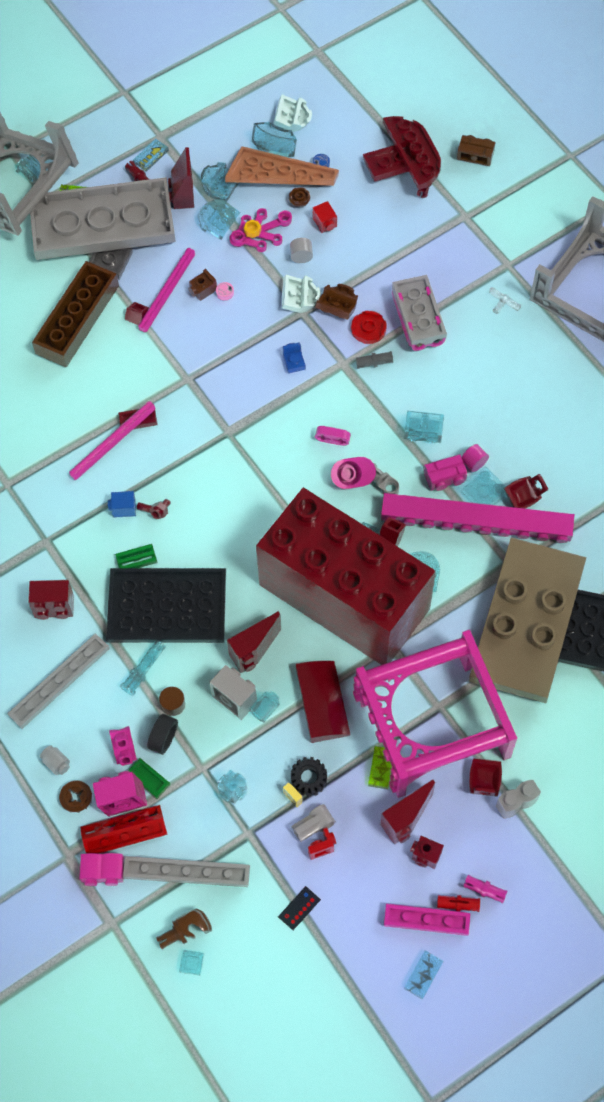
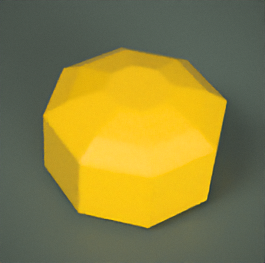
(252, 228)

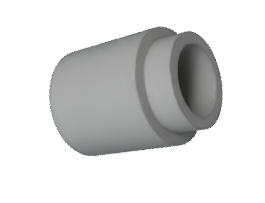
(55, 760)

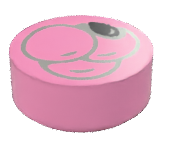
(224, 291)

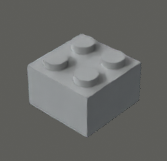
(233, 691)

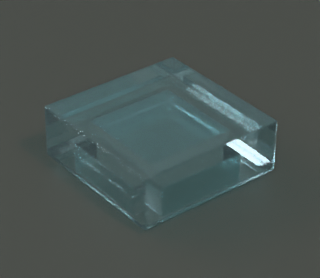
(191, 962)

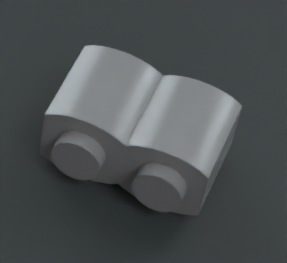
(520, 798)

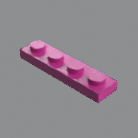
(427, 919)

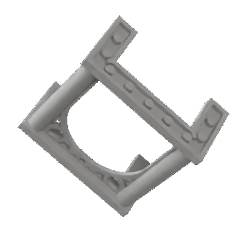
(61, 154)
(548, 281)

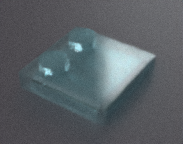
(483, 488)

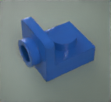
(293, 357)

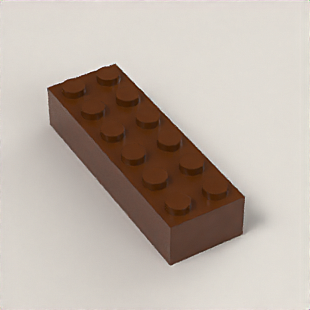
(75, 314)

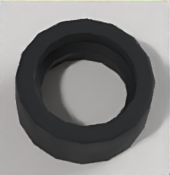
(162, 734)

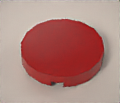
(368, 327)

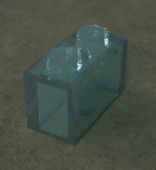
(424, 426)

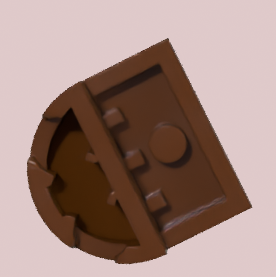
(338, 301)

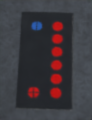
(299, 908)

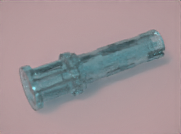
(138, 674)

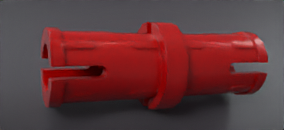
(458, 903)

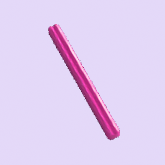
(166, 290)
(112, 440)

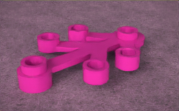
(284, 219)

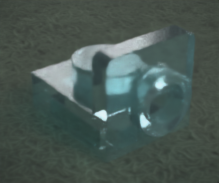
(29, 167)

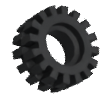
(309, 764)

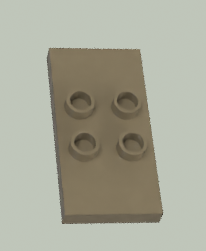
(529, 618)

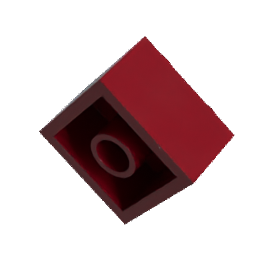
(51, 599)

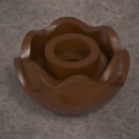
(302, 193)

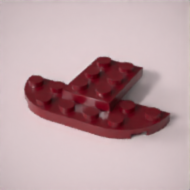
(411, 153)

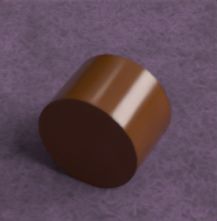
(172, 701)

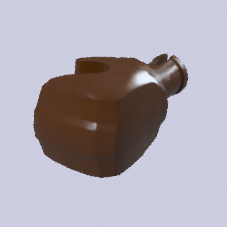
(181, 927)

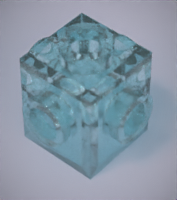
(229, 781)

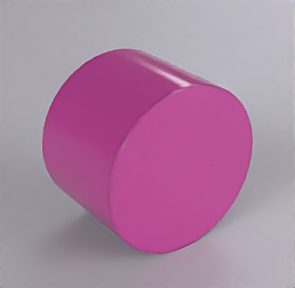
(475, 458)

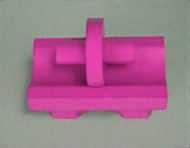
(123, 746)

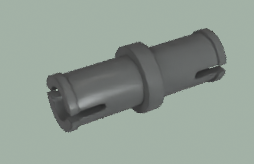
(374, 360)

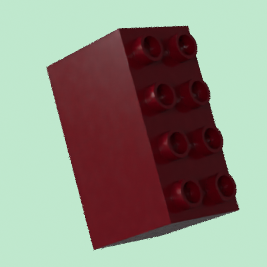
(344, 576)

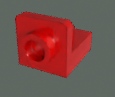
(320, 848)

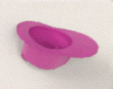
(353, 472)

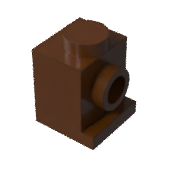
(202, 285)

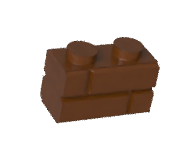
(476, 150)

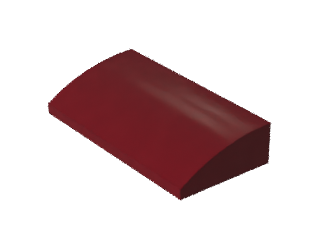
(322, 700)

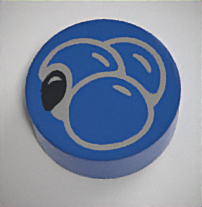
(321, 159)

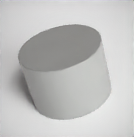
(301, 250)

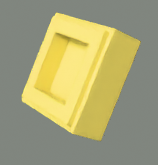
(292, 794)

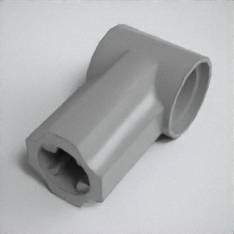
(316, 821)

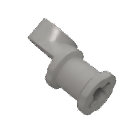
(384, 479)

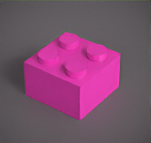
(119, 793)

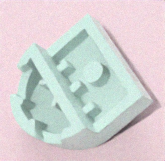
(292, 114)
(299, 294)

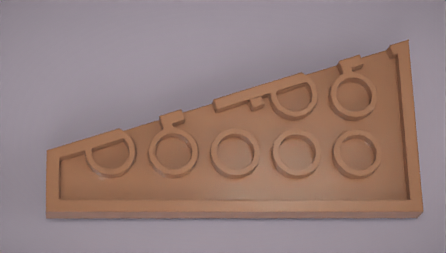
(269, 168)

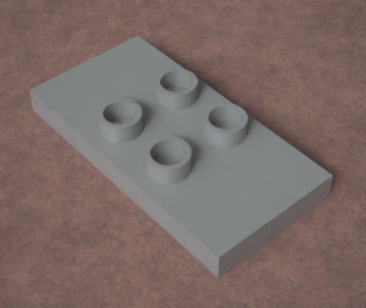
(102, 219)

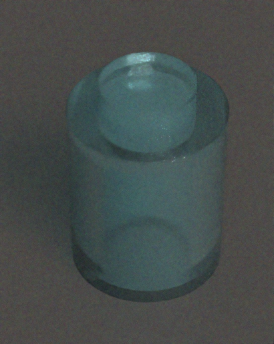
(265, 706)

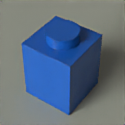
(122, 504)

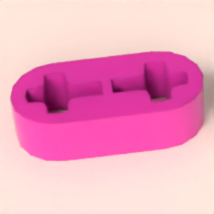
(332, 435)

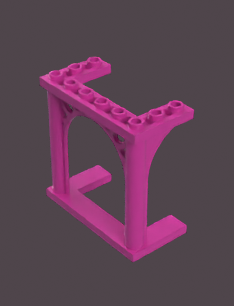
(408, 769)

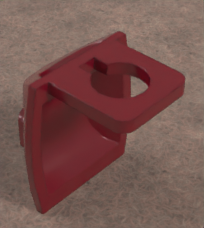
(524, 492)
(485, 777)

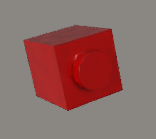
(324, 217)

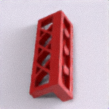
(124, 832)

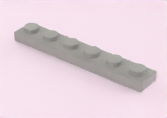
(58, 681)
(186, 871)

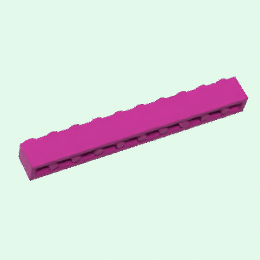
(478, 517)

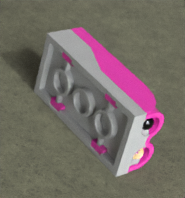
(418, 312)

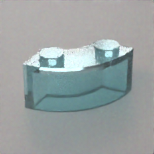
(273, 139)

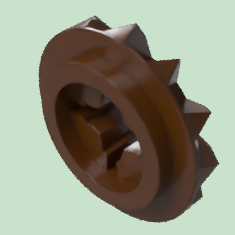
(76, 787)

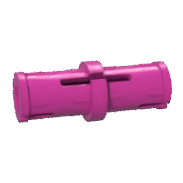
(485, 889)

